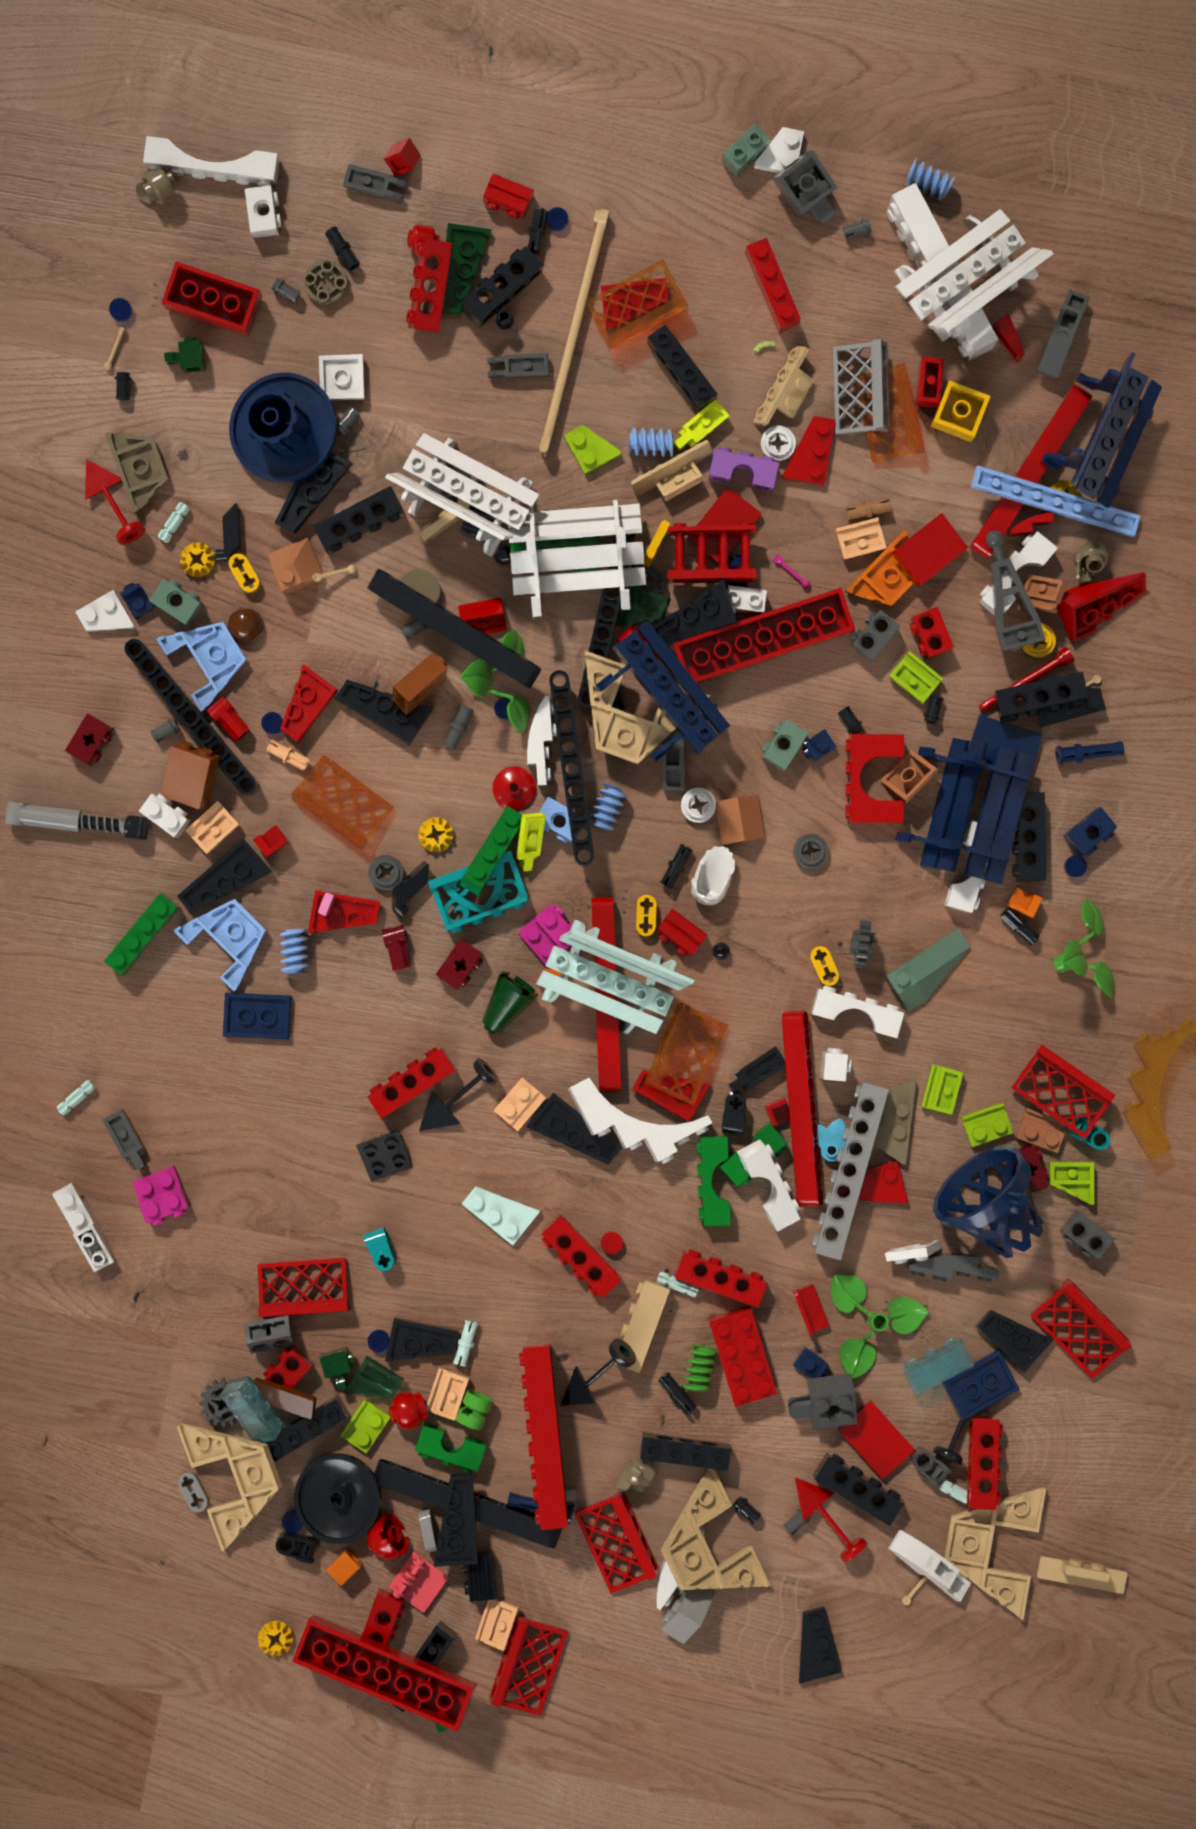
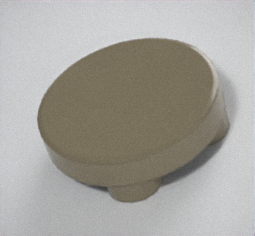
(326, 282)
(423, 582)

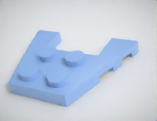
(215, 653)
(234, 931)

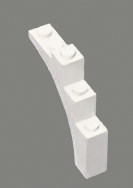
(659, 1139)

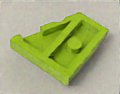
(590, 449)
(1074, 1179)

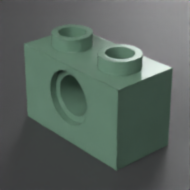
(745, 150)
(167, 592)
(795, 737)

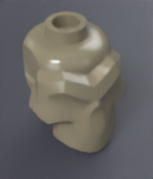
(155, 186)
(1090, 560)
(636, 1475)

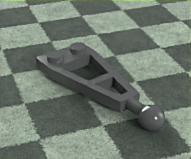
(1020, 634)

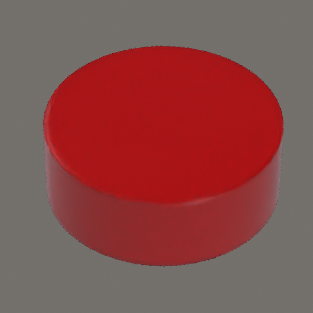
(611, 1242)

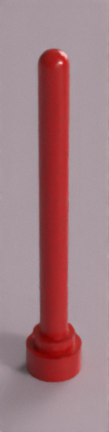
(1063, 658)

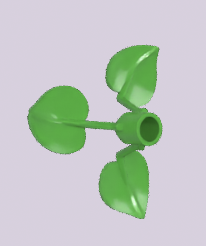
(479, 679)
(1073, 955)
(904, 1313)

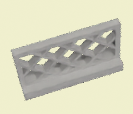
(879, 390)

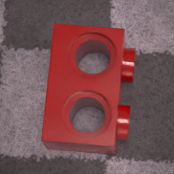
(938, 631)
(290, 1375)

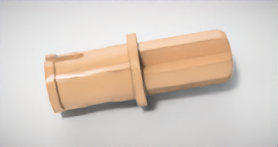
(287, 755)

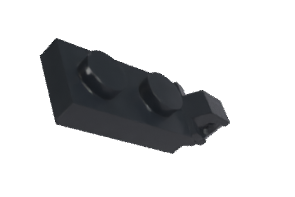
(758, 1070)

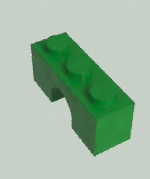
(733, 1166)
(467, 1456)

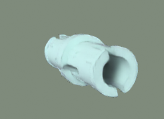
(465, 1343)

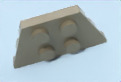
(138, 467)
(896, 1121)

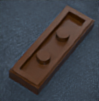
(287, 1398)

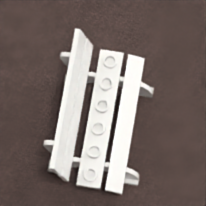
(967, 272)
(465, 489)
(576, 524)

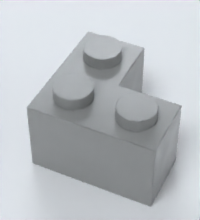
(687, 1613)

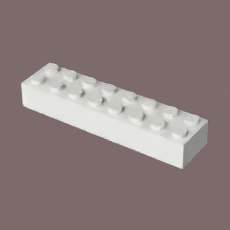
(926, 241)

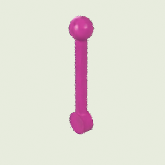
(778, 560)

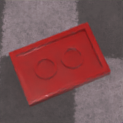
(726, 511)
(930, 549)
(877, 1440)

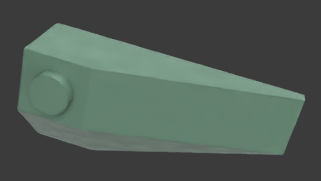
(923, 973)

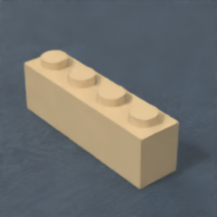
(644, 1319)

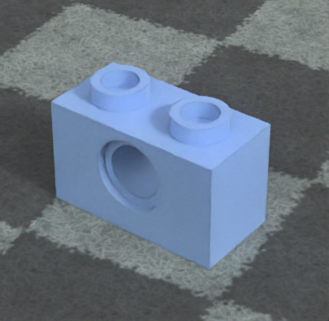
(552, 809)

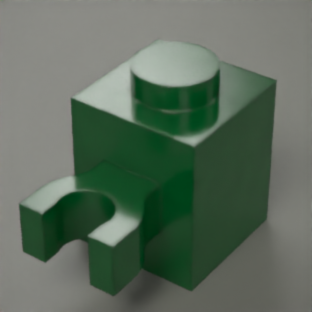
(189, 356)
(336, 1364)

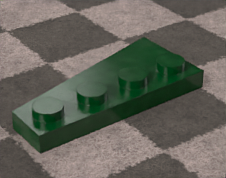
(465, 256)

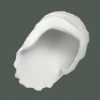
(713, 876)

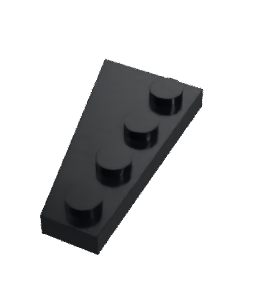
(310, 492)
(231, 872)
(458, 1529)

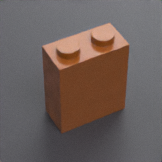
(420, 683)
(190, 775)

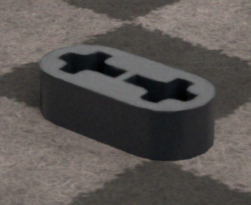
(655, 575)

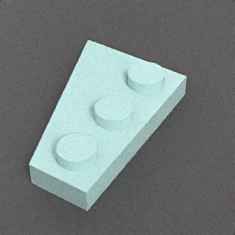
(500, 1213)

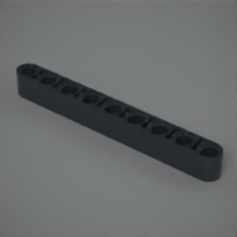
(603, 623)
(454, 628)
(184, 709)
(567, 758)
(487, 1509)

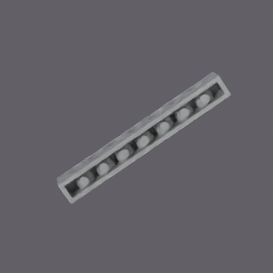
(834, 1247)

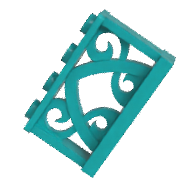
(449, 884)

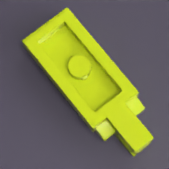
(701, 425)
(530, 839)

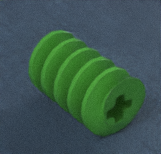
(701, 1368)

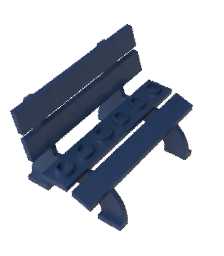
(1093, 463)
(666, 692)
(953, 842)

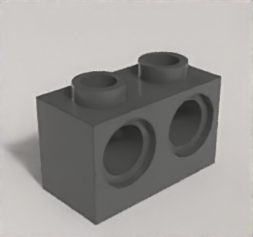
(878, 639)
(1089, 1231)
(269, 1334)

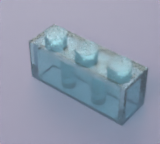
(937, 1366)
(252, 1409)

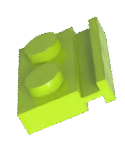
(915, 677)
(942, 1089)
(987, 1124)
(365, 1425)

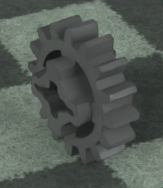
(862, 943)
(215, 1400)

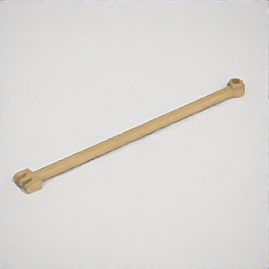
(601, 218)

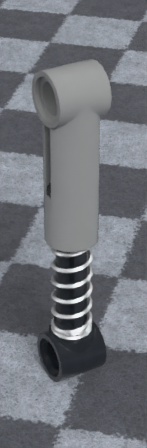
(73, 820)

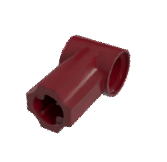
(396, 940)

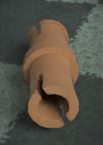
(868, 509)

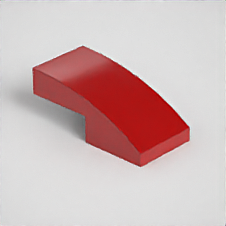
(1026, 526)

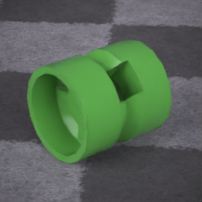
(474, 1411)

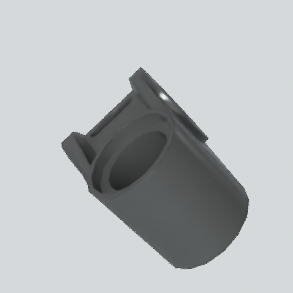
(932, 1468)

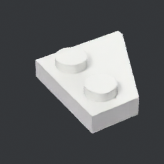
(781, 151)
(105, 614)
(917, 1251)

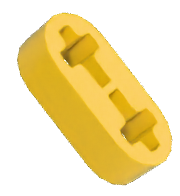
(240, 575)
(651, 915)
(829, 963)

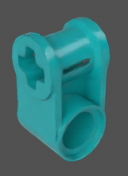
(1082, 1123)
(378, 1245)

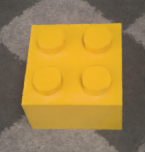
(960, 411)

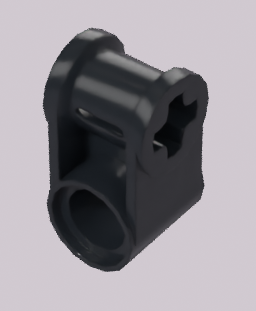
(734, 1117)
(298, 1547)

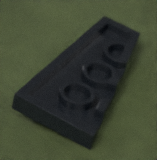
(703, 614)
(383, 711)
(566, 1125)

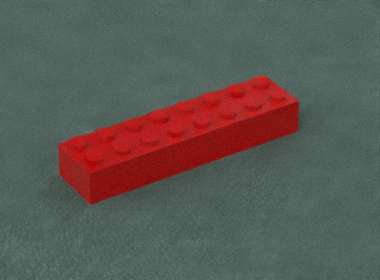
(765, 636)
(545, 1436)
(385, 1672)

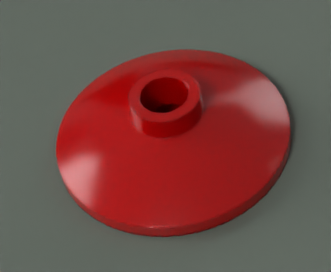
(525, 792)

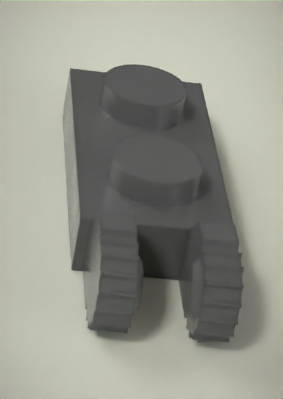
(373, 182)
(520, 366)

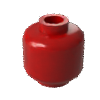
(420, 232)

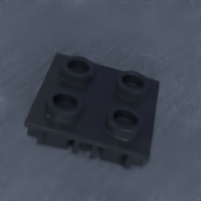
(384, 1155)

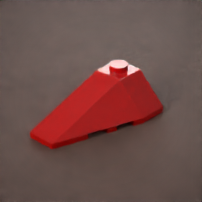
(1092, 603)

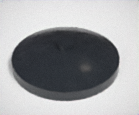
(338, 1498)

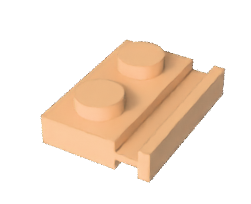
(860, 539)
(212, 827)
(520, 1104)
(447, 1393)
(497, 1623)

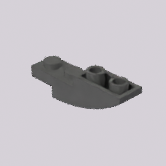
(1063, 334)
(674, 765)
(944, 1265)

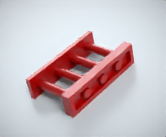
(701, 573)

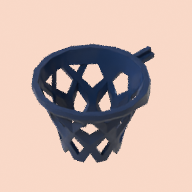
(998, 1213)

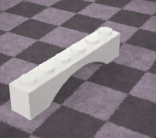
(256, 167)

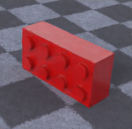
(212, 299)
(742, 1356)

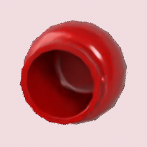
(408, 1410)

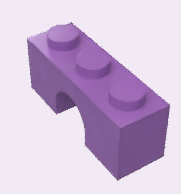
(762, 470)

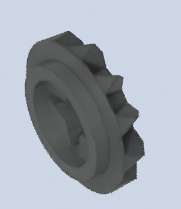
(802, 845)
(375, 872)

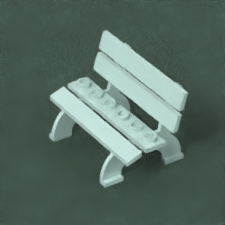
(609, 980)

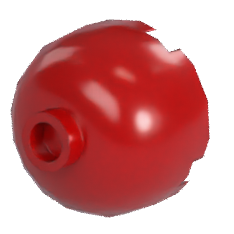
(387, 1539)

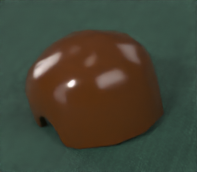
(245, 624)

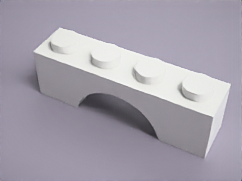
(1034, 553)
(964, 894)
(884, 1020)
(779, 1206)

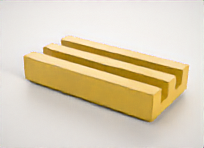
(656, 543)

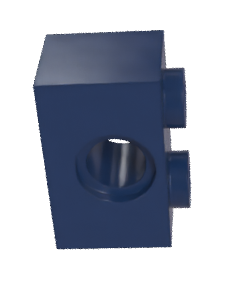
(1078, 837)

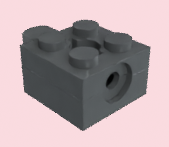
(806, 185)
(828, 1402)

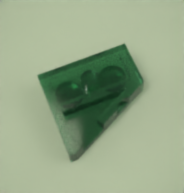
(643, 607)
(374, 1380)

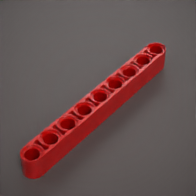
(1032, 468)
(606, 1025)
(802, 1108)

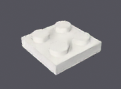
(342, 376)

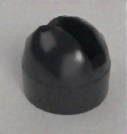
(502, 556)
(719, 946)

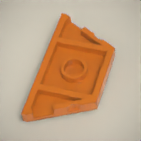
(884, 579)

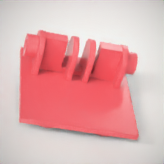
(418, 1582)

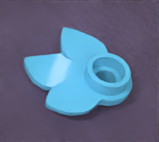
(832, 1137)

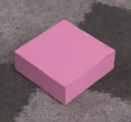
(326, 904)

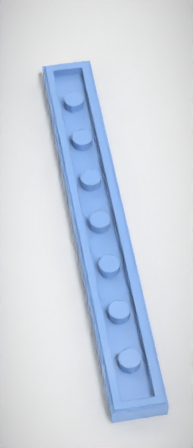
(1055, 501)

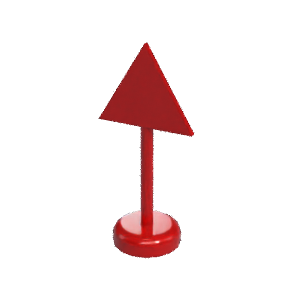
(100, 480)
(810, 1499)

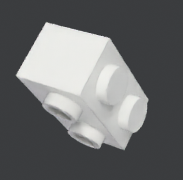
(164, 815)
(834, 1064)

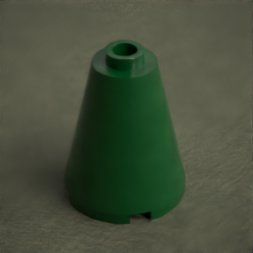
(507, 1002)

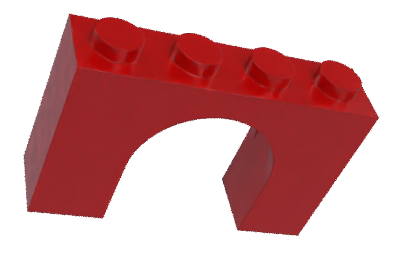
(861, 806)

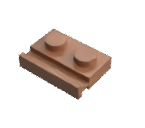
(1044, 592)
(1041, 1130)

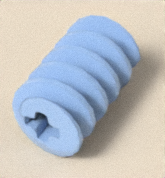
(929, 180)
(651, 442)
(607, 807)
(293, 951)

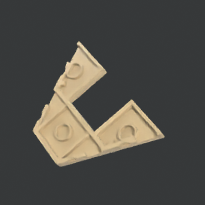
(616, 730)
(252, 1471)
(971, 1540)
(690, 1555)

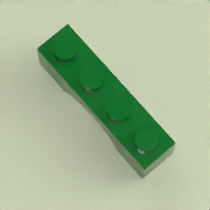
(492, 851)
(141, 933)
(713, 1152)

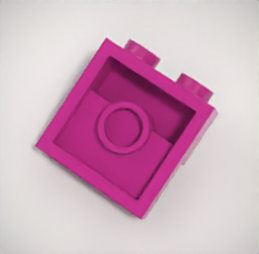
(545, 932)
(161, 1195)

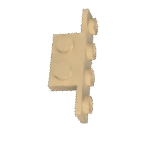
(787, 390)
(676, 474)
(1082, 1574)

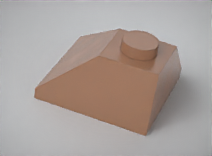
(294, 566)

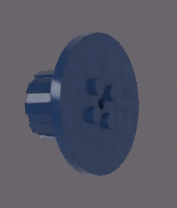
(283, 427)

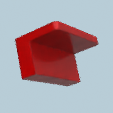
(484, 615)
(810, 1308)

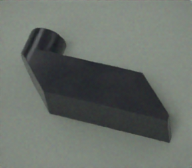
(231, 535)
(408, 888)

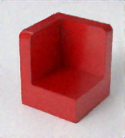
(402, 157)
(271, 841)
(777, 1111)

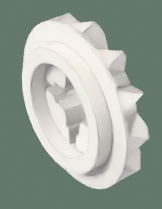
(785, 436)
(689, 800)

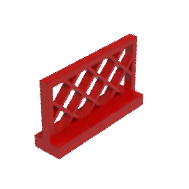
(1075, 1076)
(302, 1307)
(1095, 1315)
(634, 1534)
(509, 1665)

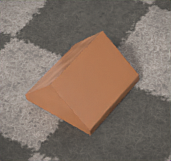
(908, 776)
(739, 819)

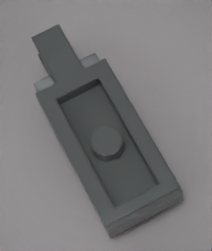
(125, 1138)

